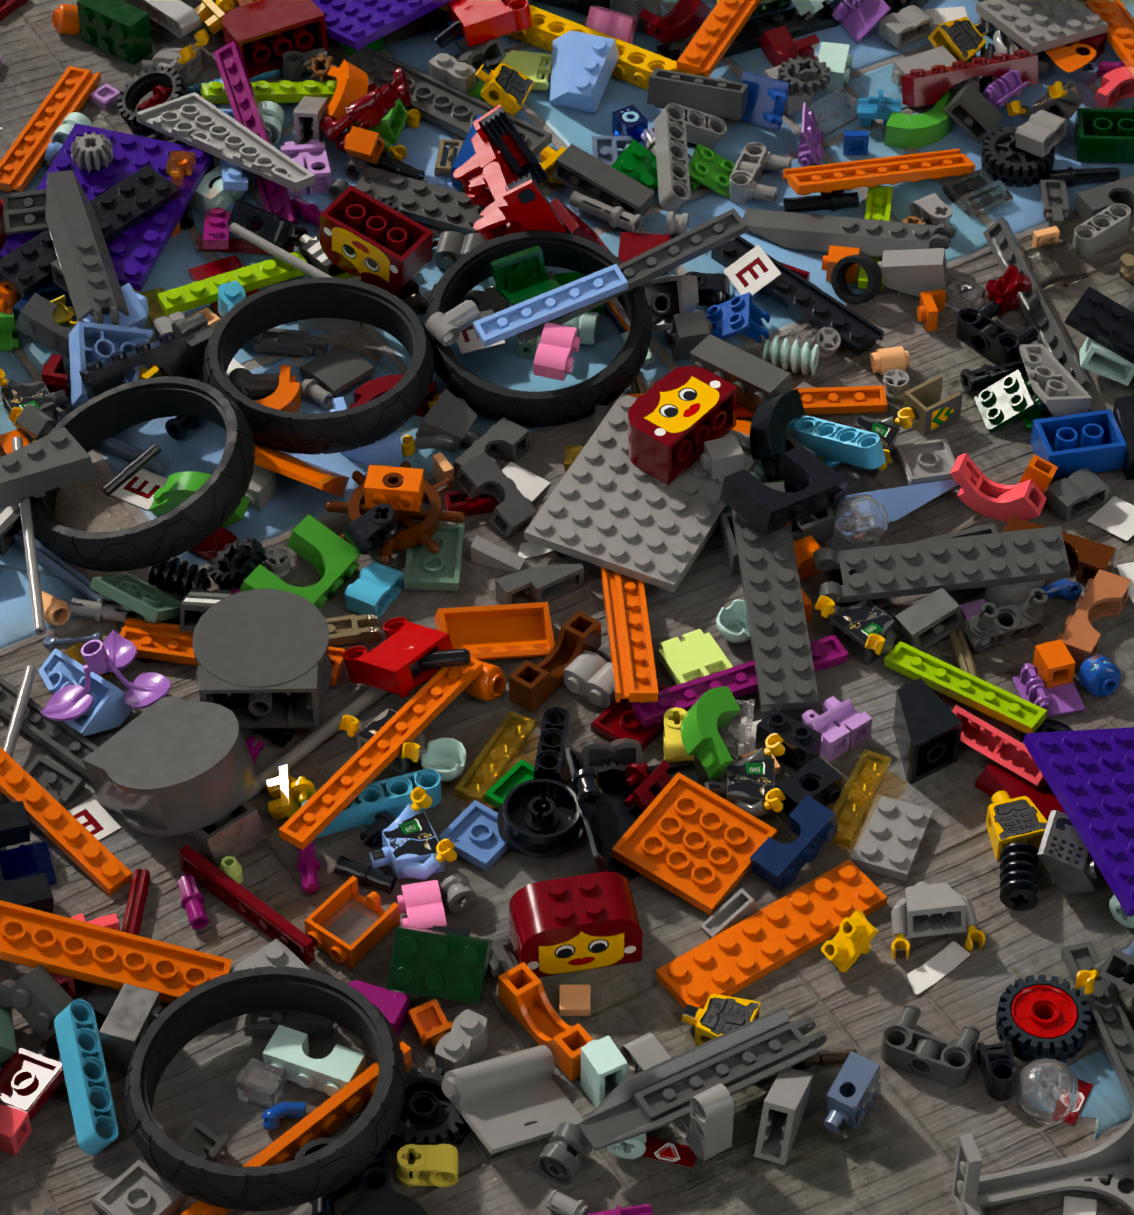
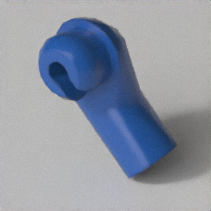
(1063, 588)
(283, 1110)

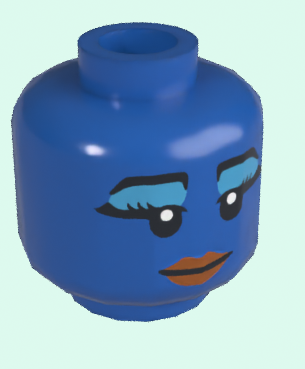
(1099, 676)

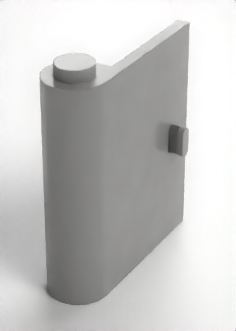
(510, 1098)

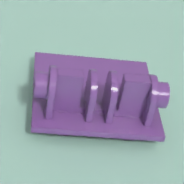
(860, 15)
(1004, 88)
(810, 140)
(1055, 700)

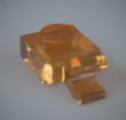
(180, 164)

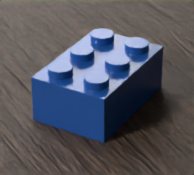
(1080, 442)

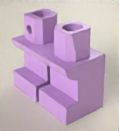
(840, 727)

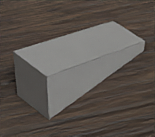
(494, 556)
(732, 912)

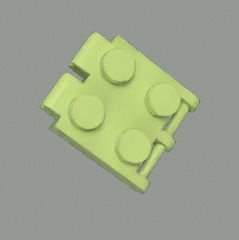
(531, 65)
(693, 657)

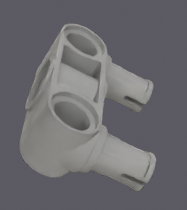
(748, 172)

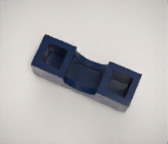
(781, 863)

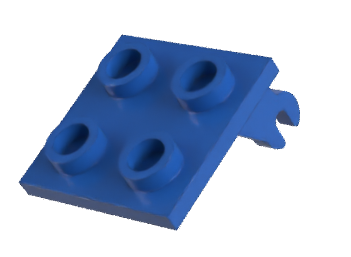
(765, 100)
(738, 317)

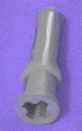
(616, 216)

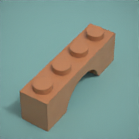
(1103, 598)

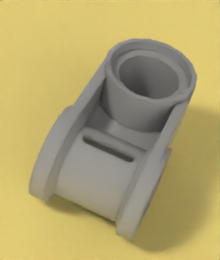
(931, 210)

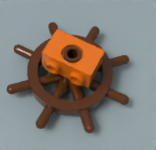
(405, 492)

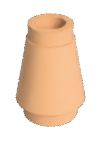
(55, 610)

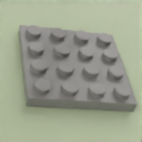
(1042, 23)

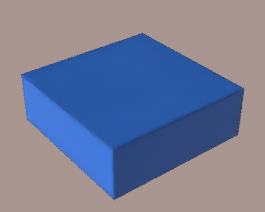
(855, 142)

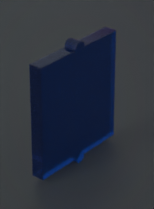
(27, 862)

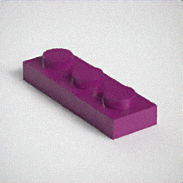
(216, 229)

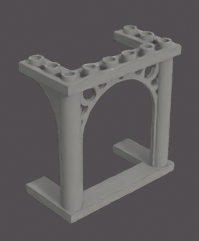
(1080, 1172)

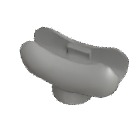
(1004, 46)

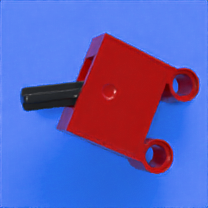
(484, 20)
(404, 658)

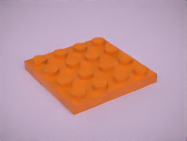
(693, 843)

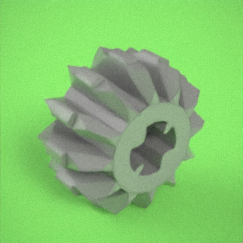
(91, 151)

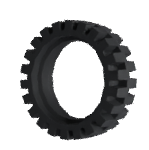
(141, 86)

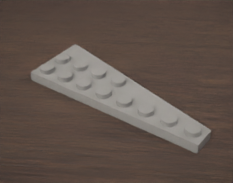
(215, 132)

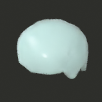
(733, 622)
(446, 757)

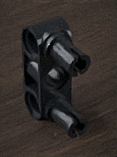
(274, 228)
(988, 336)

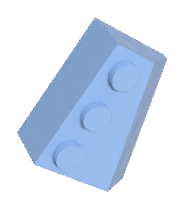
(581, 69)
(97, 342)

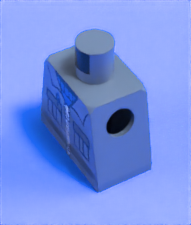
(852, 1093)

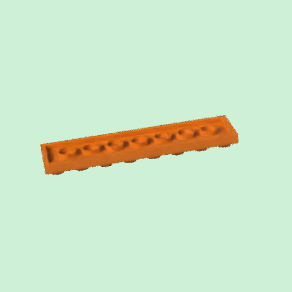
(771, 936)
(102, 953)

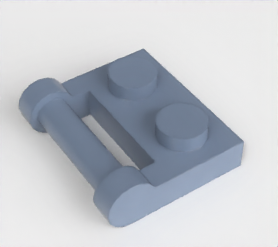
(606, 147)

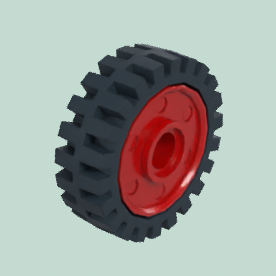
(1043, 1018)

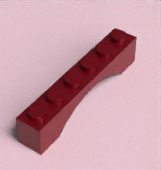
(928, 86)

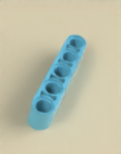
(838, 441)
(385, 795)
(86, 1077)

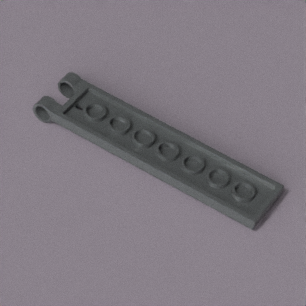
(415, 198)
(944, 563)

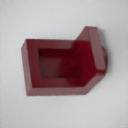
(54, 375)

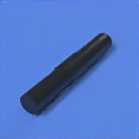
(131, 469)

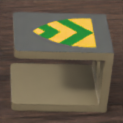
(932, 411)

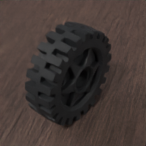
(1012, 164)
(441, 1121)

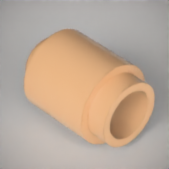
(888, 359)

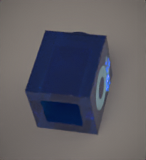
(629, 122)

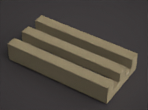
(448, 168)

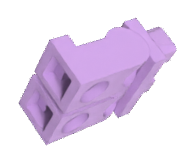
(313, 158)

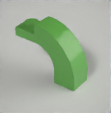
(919, 129)
(181, 487)
(700, 729)

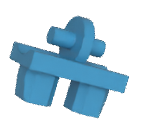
(876, 108)

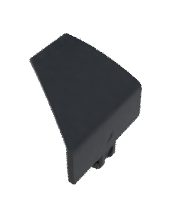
(603, 811)

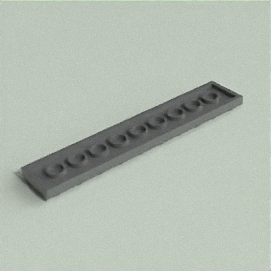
(440, 101)
(775, 616)

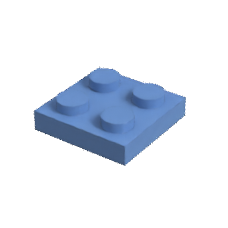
(476, 836)

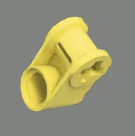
(672, 742)
(430, 1165)

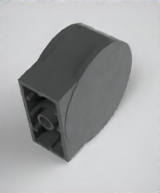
(264, 658)
(174, 767)

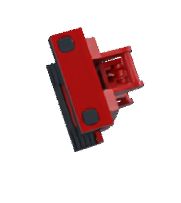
(506, 181)

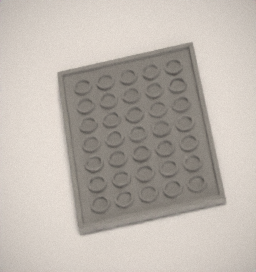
(626, 518)

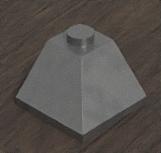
(669, 297)

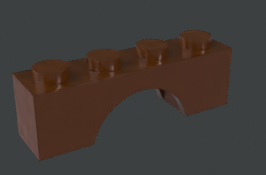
(1083, 554)
(535, 683)

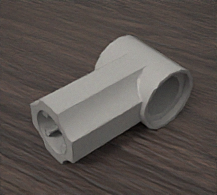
(447, 326)

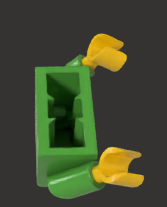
(392, 126)

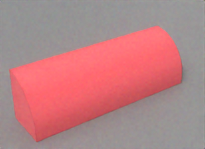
(998, 747)

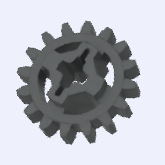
(805, 75)

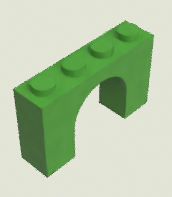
(325, 551)

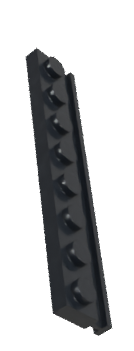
(754, 29)
(807, 300)

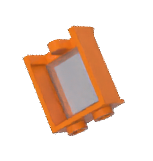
(350, 924)

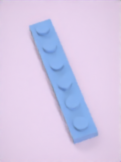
(550, 305)

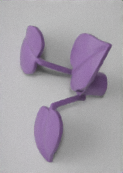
(101, 658)

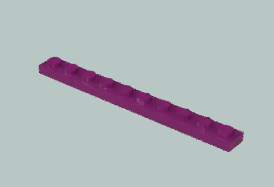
(247, 112)

